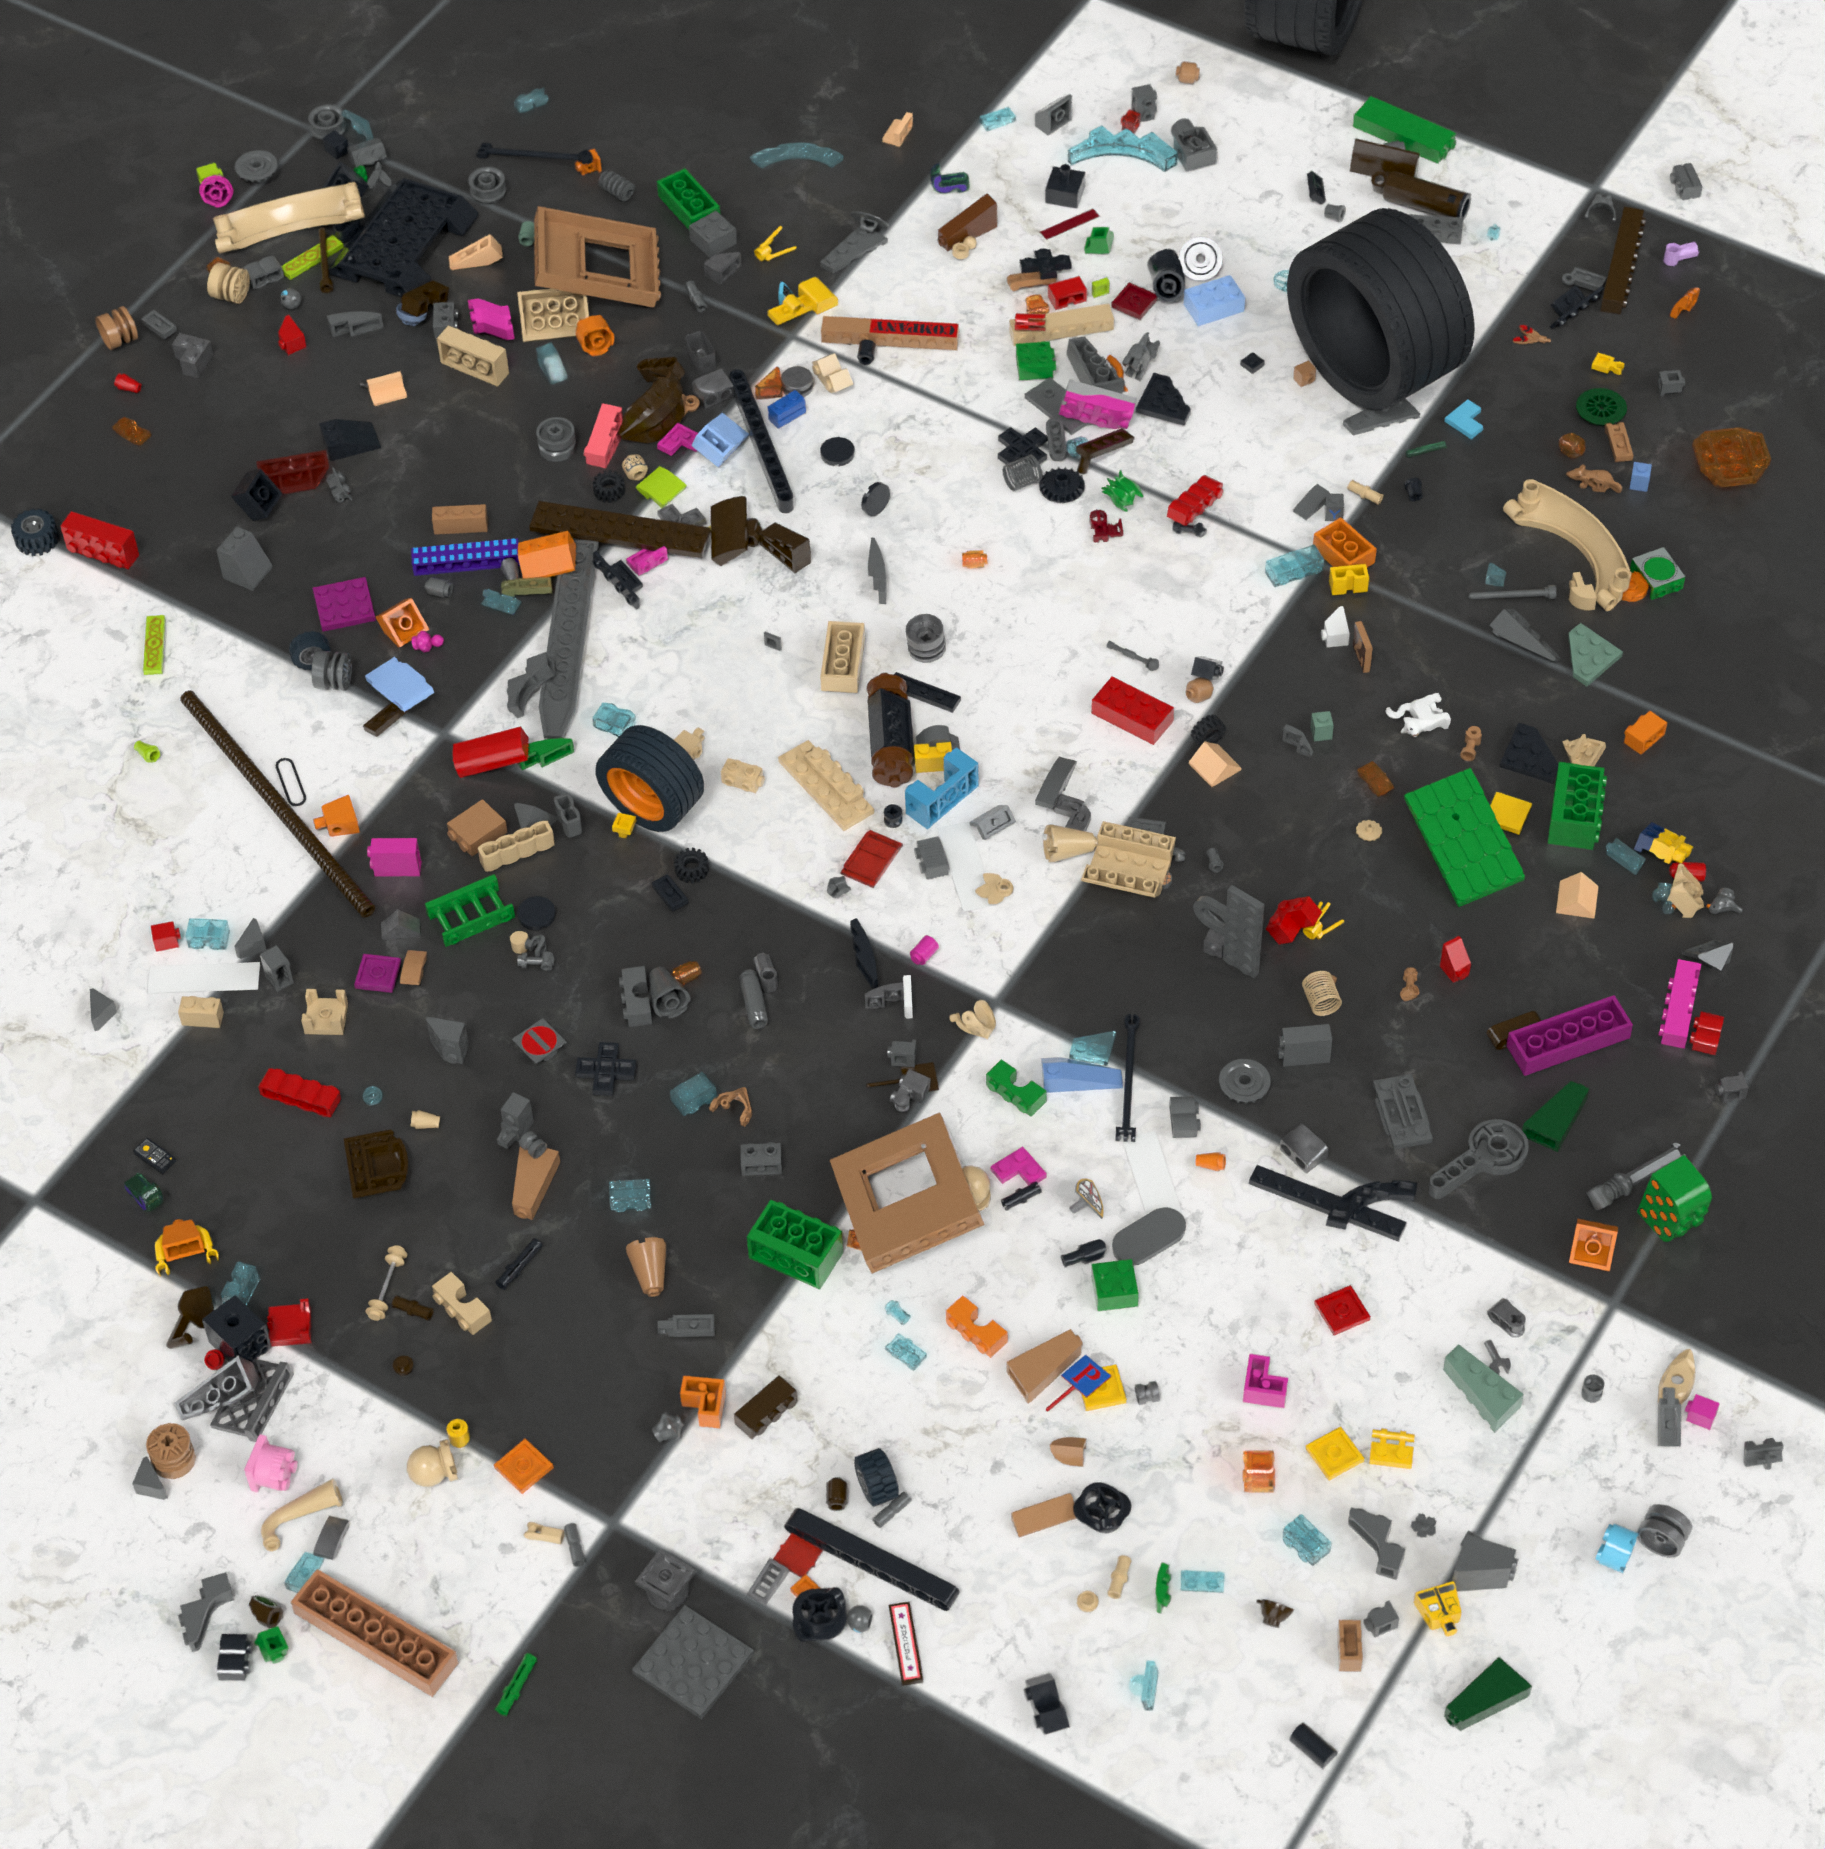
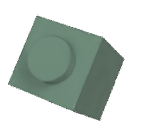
(1321, 726)

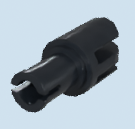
(1085, 1253)

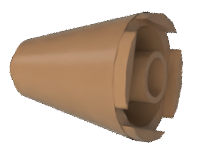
(648, 1264)

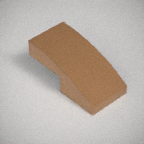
(413, 967)

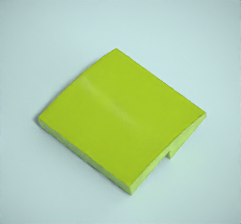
(661, 486)

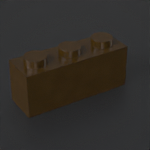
(765, 1407)

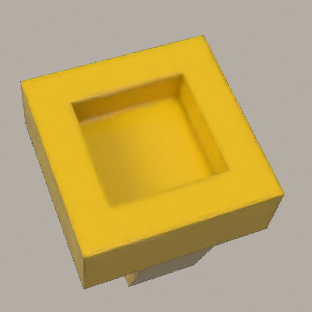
(624, 824)

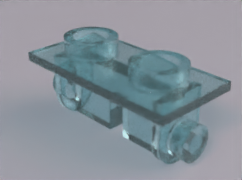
(524, 102)
(500, 602)
(1625, 856)
(1202, 1581)

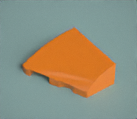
(1686, 302)

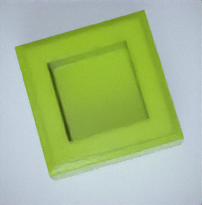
(1100, 287)

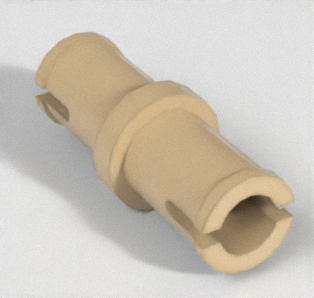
(1365, 492)
(1119, 1577)

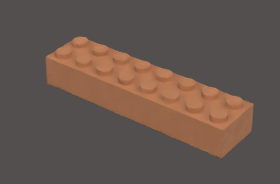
(374, 1632)

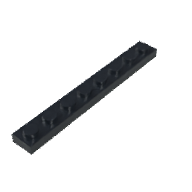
(1324, 1201)

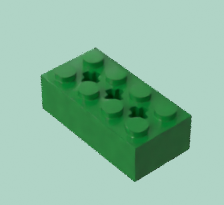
(686, 197)

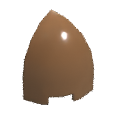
(1069, 1450)

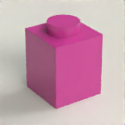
(1702, 1411)

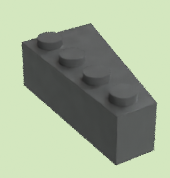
(1091, 367)

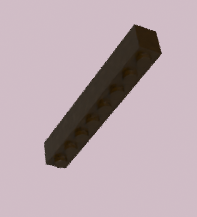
(1622, 261)

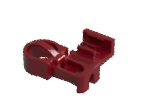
(1101, 528)

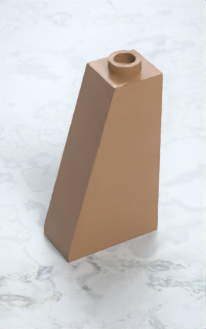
(532, 1181)
(1043, 1364)

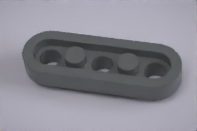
(1056, 439)

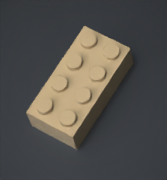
(473, 355)
(842, 656)

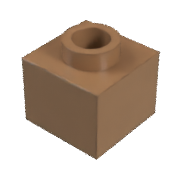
(1304, 373)

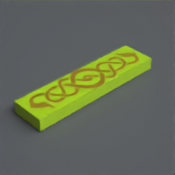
(310, 258)
(154, 644)

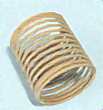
(1332, 986)

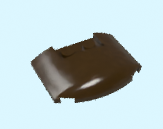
(376, 1163)

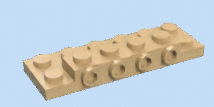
(827, 784)

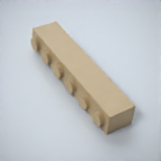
(1067, 324)

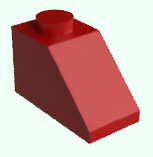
(290, 336)
(1455, 960)

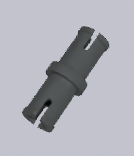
(695, 296)

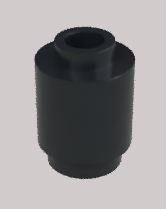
(866, 352)

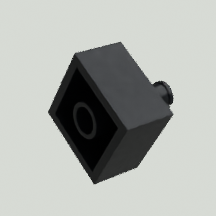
(1065, 186)
(256, 494)

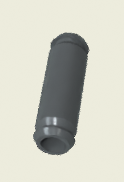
(753, 999)

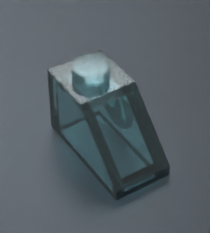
(551, 363)

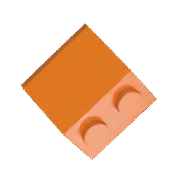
(402, 622)
(1593, 1244)

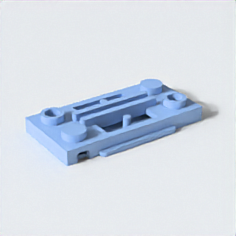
(399, 684)

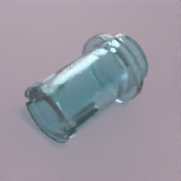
(897, 1312)

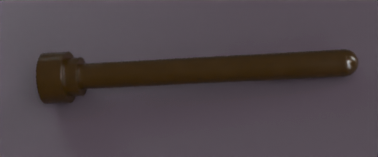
(326, 284)

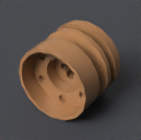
(113, 329)
(171, 1451)

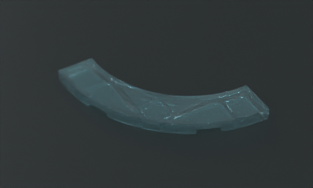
(797, 150)

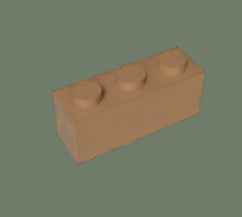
(459, 519)

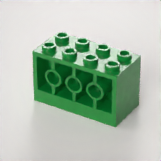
(1577, 806)
(795, 1244)

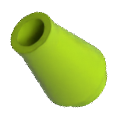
(149, 752)

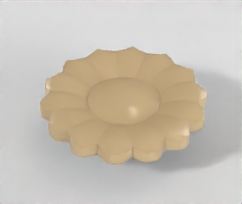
(1369, 830)

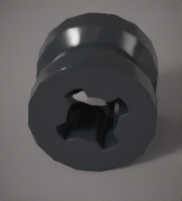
(889, 819)

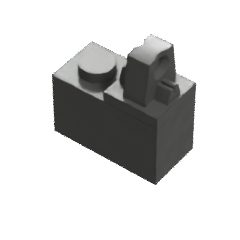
(516, 1118)

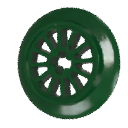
(1592, 400)

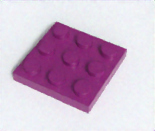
(344, 604)

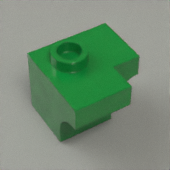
(1099, 241)

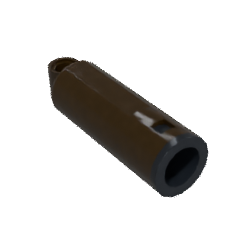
(1422, 194)

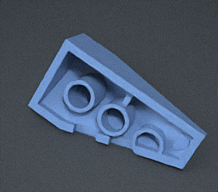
(1073, 1075)

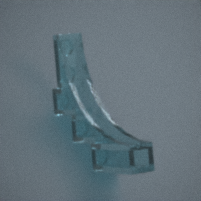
(1125, 143)

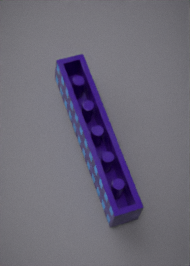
(463, 556)

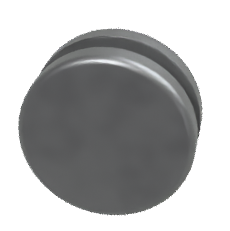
(797, 379)

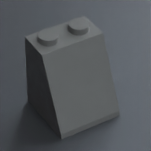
(243, 559)
(1484, 1565)

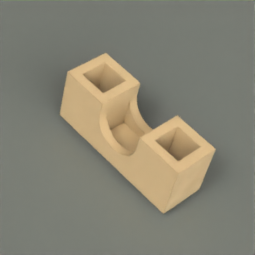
(470, 1315)

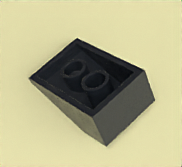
(348, 438)

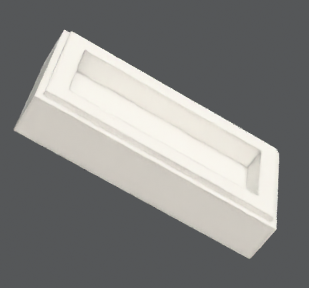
(907, 996)

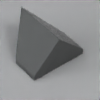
(530, 815)

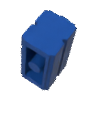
(786, 409)

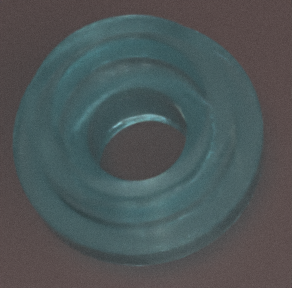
(1493, 232)
(372, 1091)

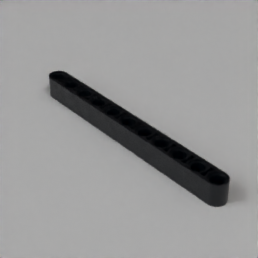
(761, 442)

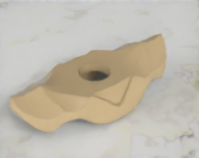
(1681, 1366)

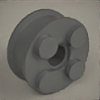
(325, 120)
(487, 184)

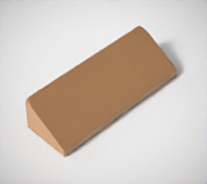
(1043, 1515)

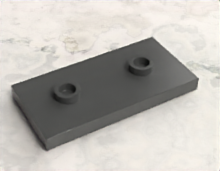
(1048, 399)

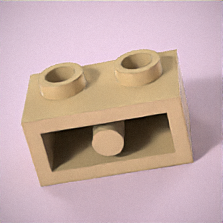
(200, 1011)

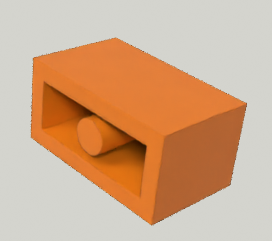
(1645, 732)

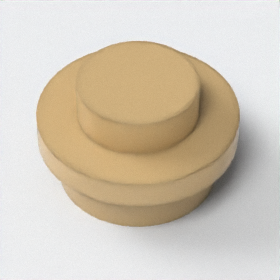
(1087, 1601)

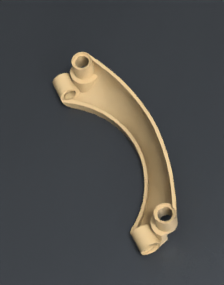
(288, 214)
(1555, 512)

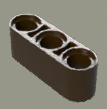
(1499, 1032)

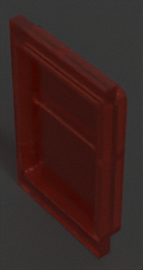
(871, 858)

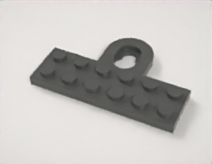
(1241, 928)

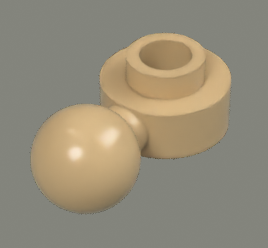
(961, 250)

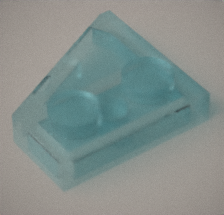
(1093, 1048)

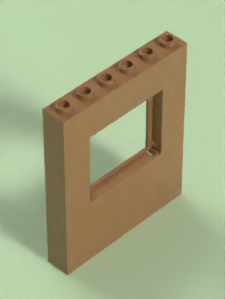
(561, 256)
(917, 1220)

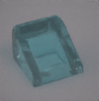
(1495, 575)

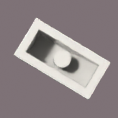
(1336, 629)

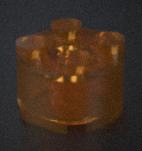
(1259, 1471)

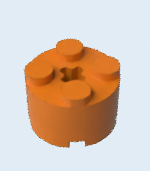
(594, 335)

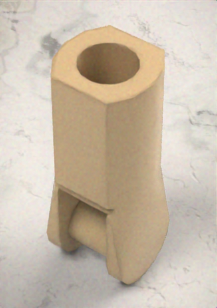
(547, 1533)

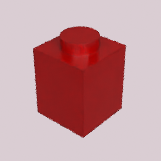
(165, 936)

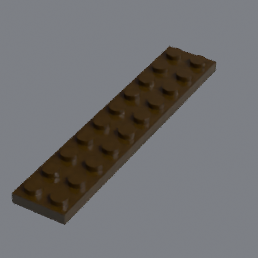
(620, 529)

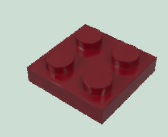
(1134, 301)

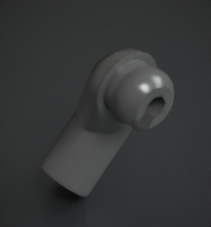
(1179, 854)

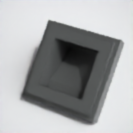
(772, 641)

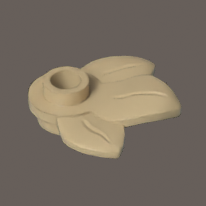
(995, 888)

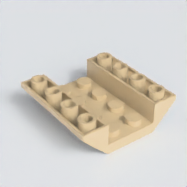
(1130, 859)

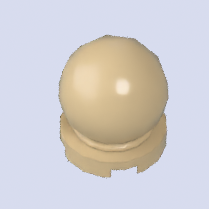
(979, 1184)
(430, 1465)

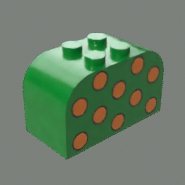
(1675, 1199)

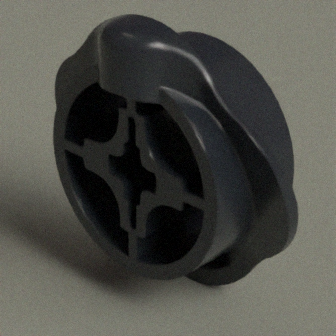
(1104, 1524)
(819, 1622)

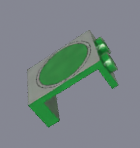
(1659, 572)

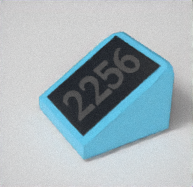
(784, 291)

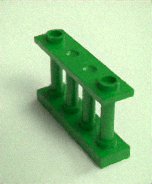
(462, 897)

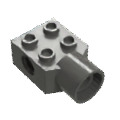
(1193, 145)

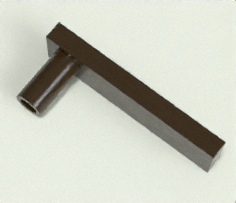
(1101, 446)

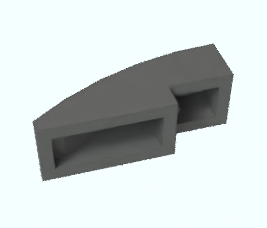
(354, 322)

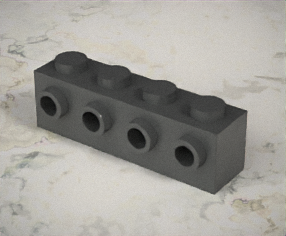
(1444, 228)

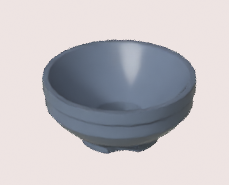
(407, 318)

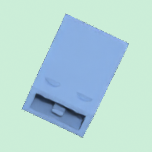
(719, 439)

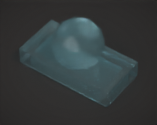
(1146, 1685)

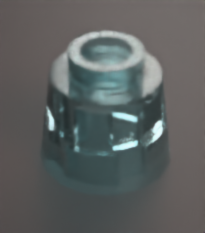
(1072, 444)

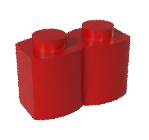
(1707, 1033)

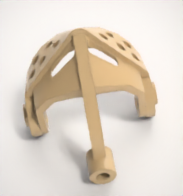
(980, 1024)

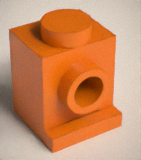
(594, 166)

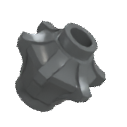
(668, 1427)

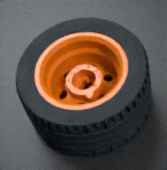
(650, 778)

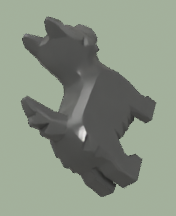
(1139, 356)

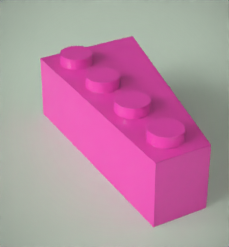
(1679, 1004)

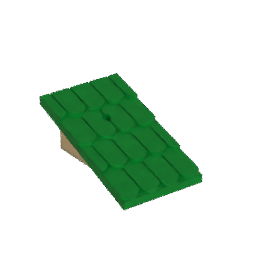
(1464, 837)

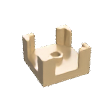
(325, 1015)

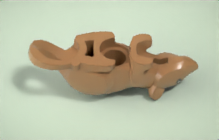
(1598, 479)

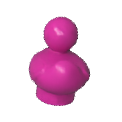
(424, 641)

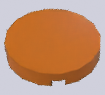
(1637, 589)

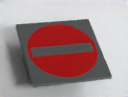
(539, 1041)

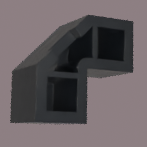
(1045, 1702)

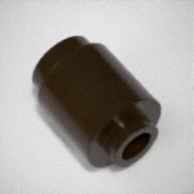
(836, 1494)

